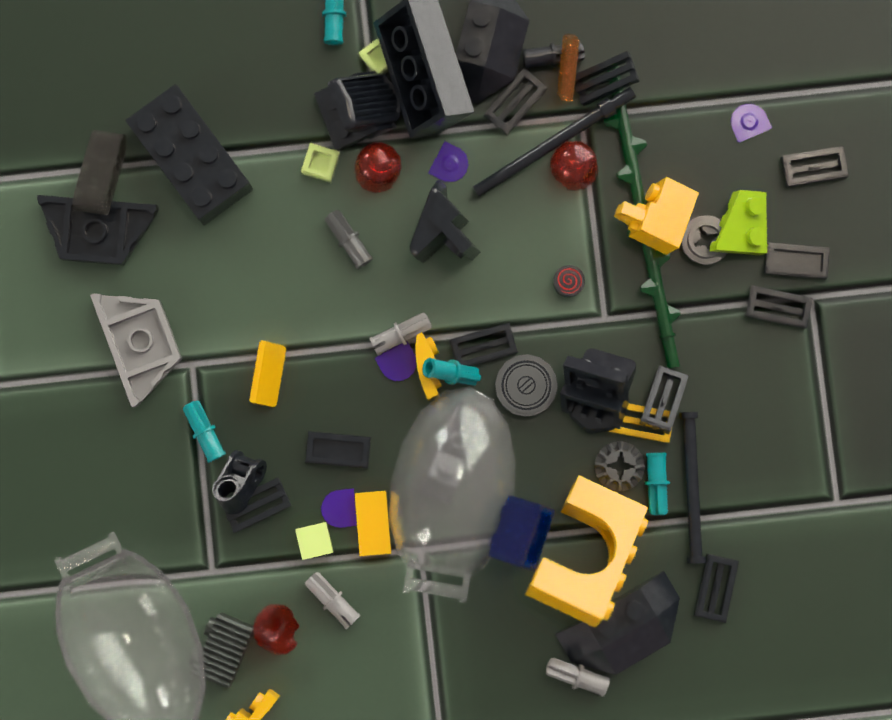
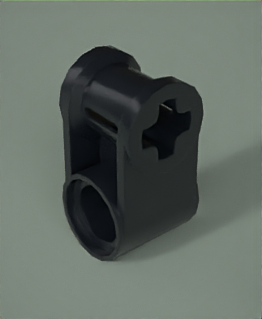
(238, 476)

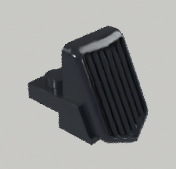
(358, 108)
(441, 225)
(597, 390)

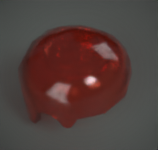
(574, 165)
(377, 167)
(275, 629)

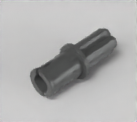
(348, 239)

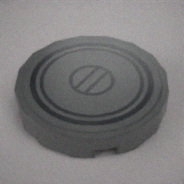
(526, 385)

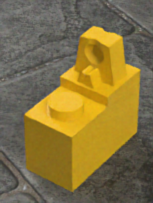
(663, 218)

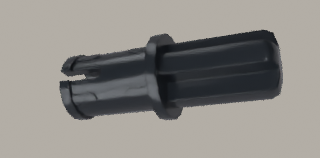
(547, 56)

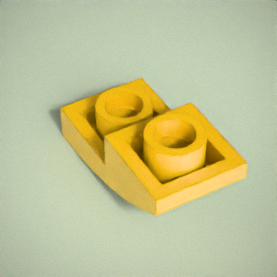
(426, 349)
(260, 706)

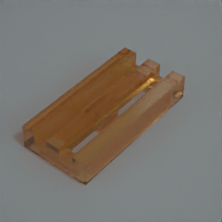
(568, 67)

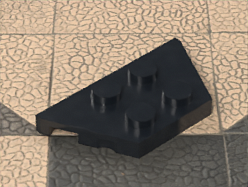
(95, 236)

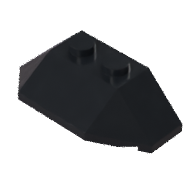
(491, 46)
(636, 628)

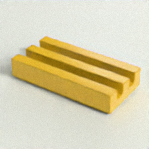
(641, 434)

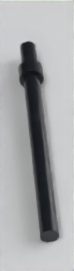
(605, 109)

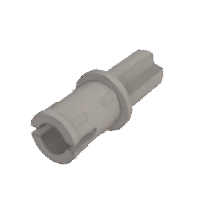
(401, 333)
(332, 600)
(577, 676)

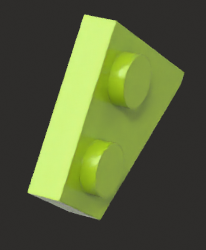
(743, 225)

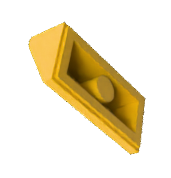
(267, 374)

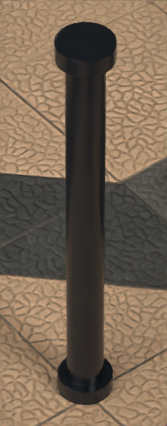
(692, 487)

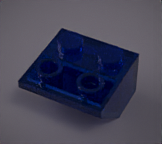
(521, 532)

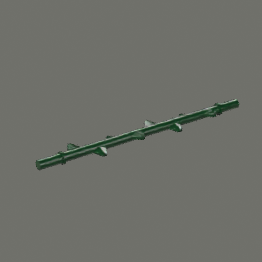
(654, 259)

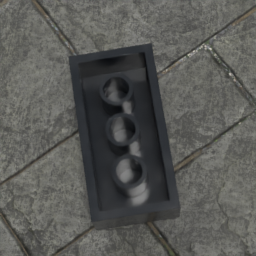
(423, 67)
(189, 154)

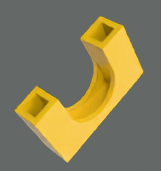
(619, 523)

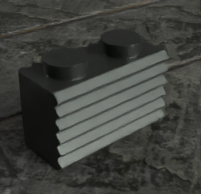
(225, 648)

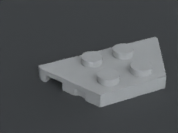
(138, 342)

